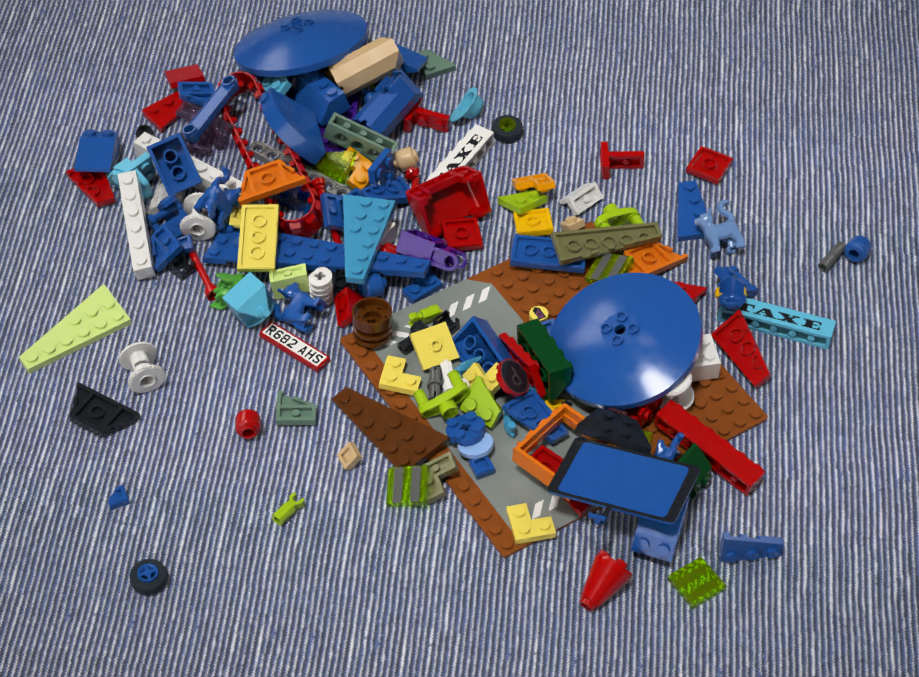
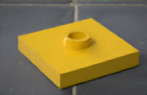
(534, 222)

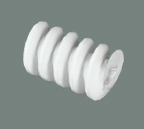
(321, 285)

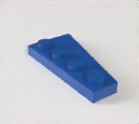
(689, 208)

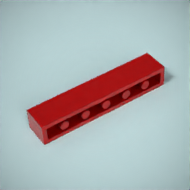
(722, 456)

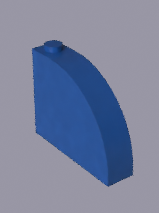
(293, 125)

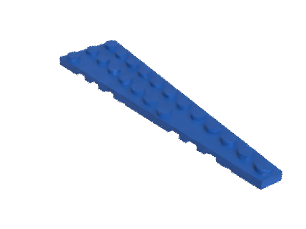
(314, 253)

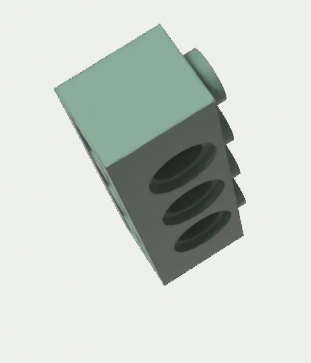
(362, 139)

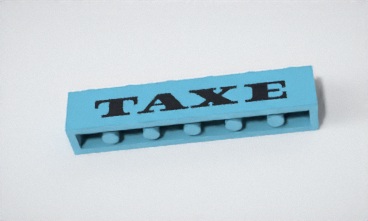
(784, 323)

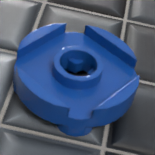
(456, 429)

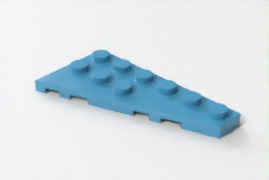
(364, 230)

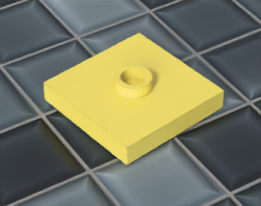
(434, 345)

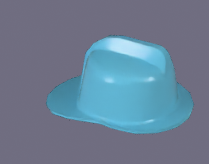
(469, 106)

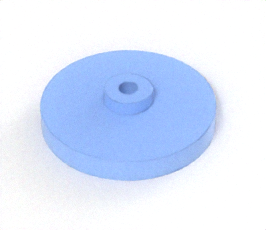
(479, 449)

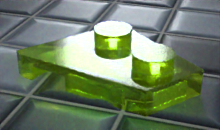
(336, 165)

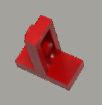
(425, 118)
(619, 160)

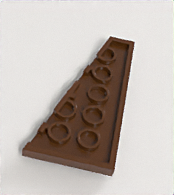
(393, 434)

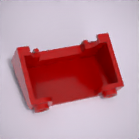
(448, 197)

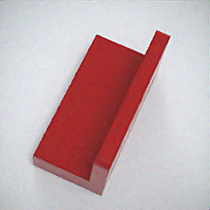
(344, 303)

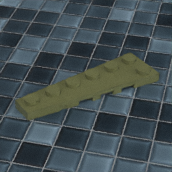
(594, 242)

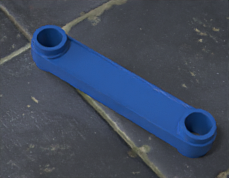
(193, 130)

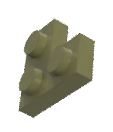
(439, 469)

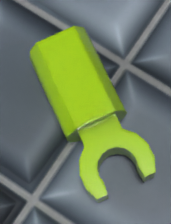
(426, 314)
(287, 509)

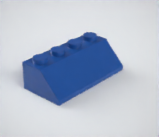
(318, 95)
(479, 339)

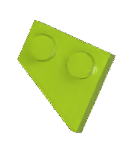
(523, 202)
(482, 402)

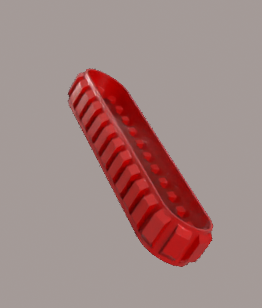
(312, 221)

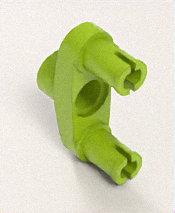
(617, 216)
(446, 402)

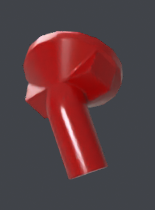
(413, 175)

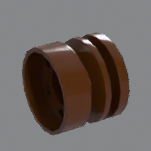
(372, 322)

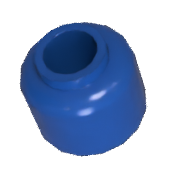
(857, 249)
(374, 285)

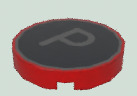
(512, 377)

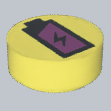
(538, 312)

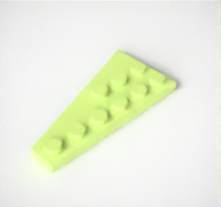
(86, 324)

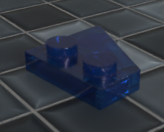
(294, 199)

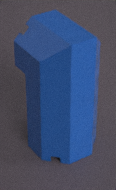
(389, 103)

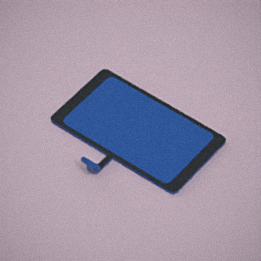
(623, 481)

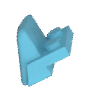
(144, 169)

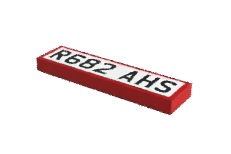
(294, 346)

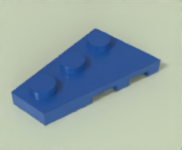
(389, 190)
(530, 410)
(747, 548)

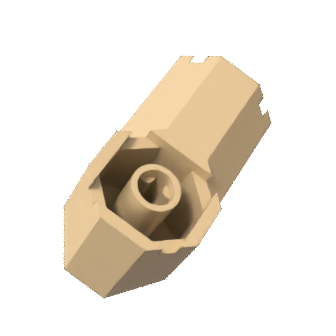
(367, 65)

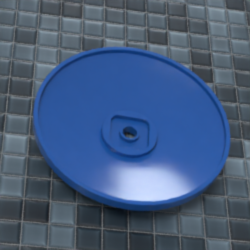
(300, 43)
(644, 361)

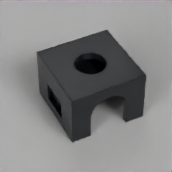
(182, 264)
(453, 326)

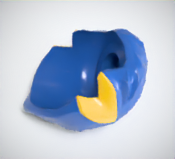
(731, 293)

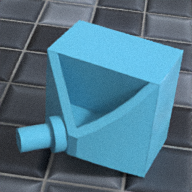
(250, 301)

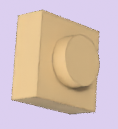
(572, 223)
(349, 456)

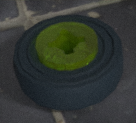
(507, 128)

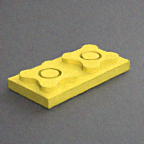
(258, 238)

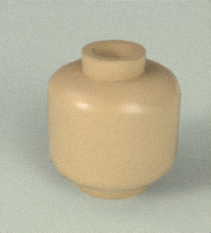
(406, 158)

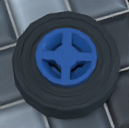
(150, 569)

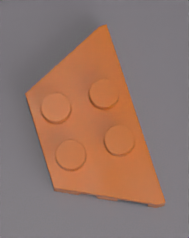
(268, 180)
(654, 258)

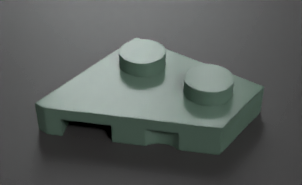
(435, 65)
(294, 411)

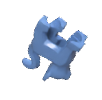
(720, 233)

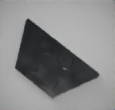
(100, 413)
(614, 429)

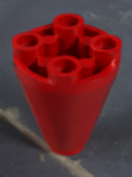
(603, 580)

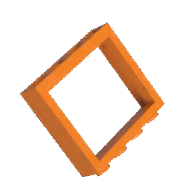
(533, 438)

